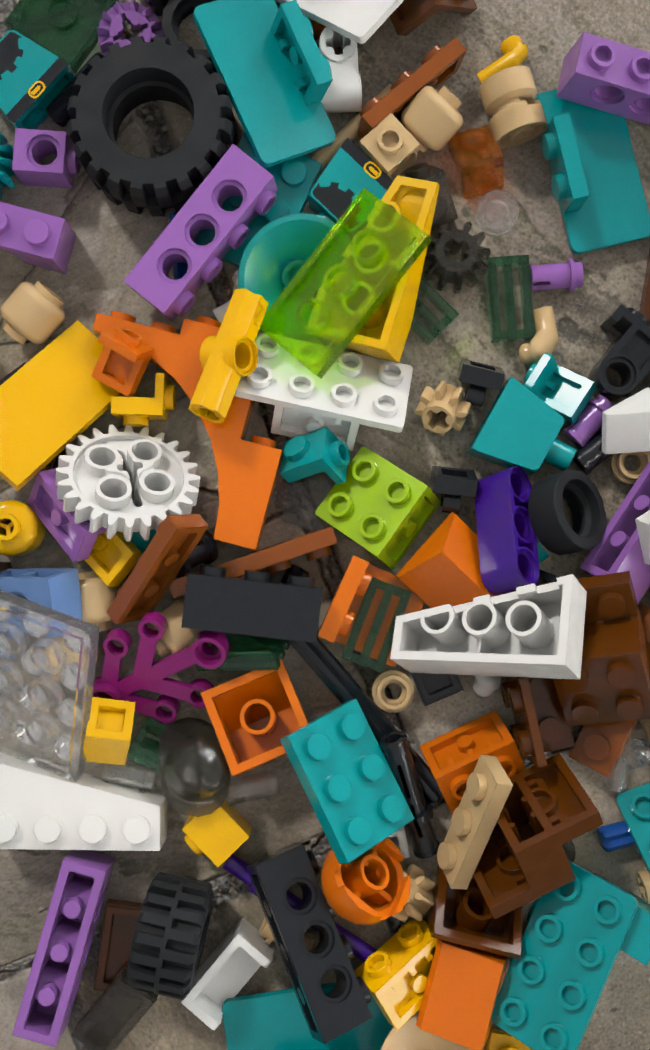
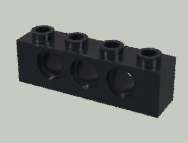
(346, 1004)

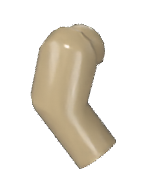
(545, 338)

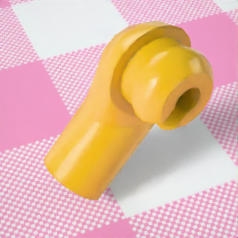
(513, 55)

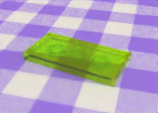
(344, 282)

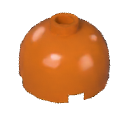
(368, 886)

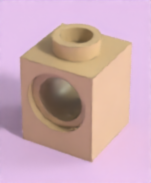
(390, 147)

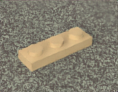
(473, 821)

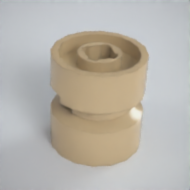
(510, 101)

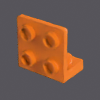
(347, 602)
(457, 752)

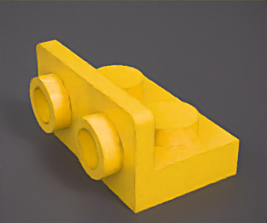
(400, 971)

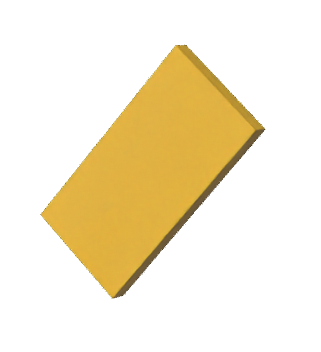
(50, 404)

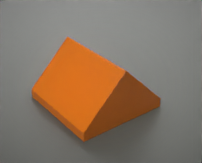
(446, 566)
(461, 994)

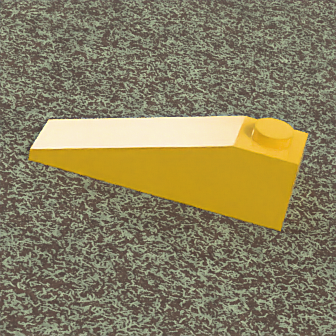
(390, 324)

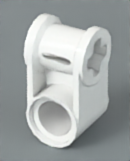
(346, 89)

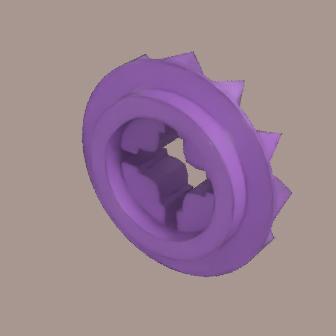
(137, 15)

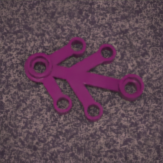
(154, 675)

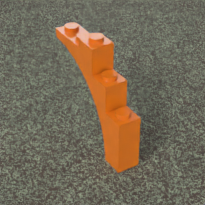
(244, 467)

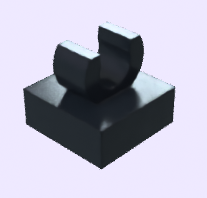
(479, 378)
(452, 485)

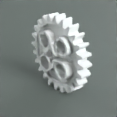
(99, 491)

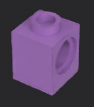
(33, 146)

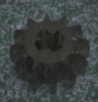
(455, 242)

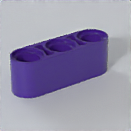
(505, 532)

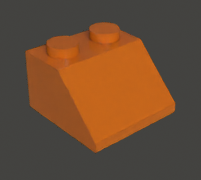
(253, 716)

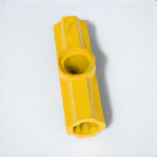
(228, 356)

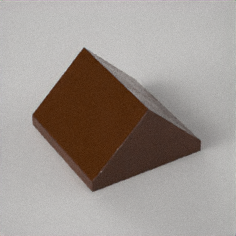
(466, 920)

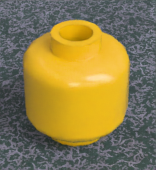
(27, 530)

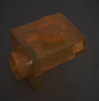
(477, 161)

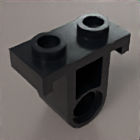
(626, 355)

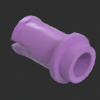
(557, 276)
(588, 422)

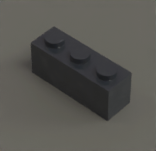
(252, 604)

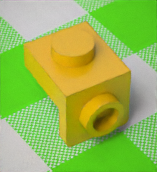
(141, 410)

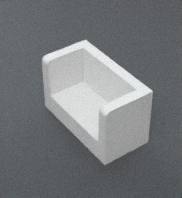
(227, 971)

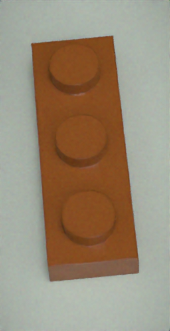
(436, 68)
(157, 567)

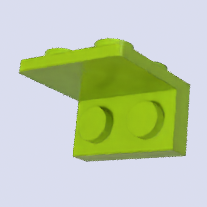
(379, 507)

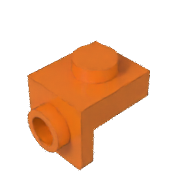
(122, 360)

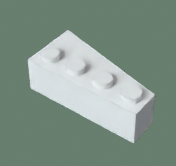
(505, 635)
(88, 814)

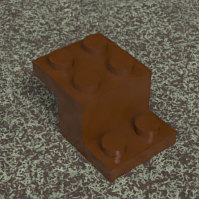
(614, 657)
(526, 846)

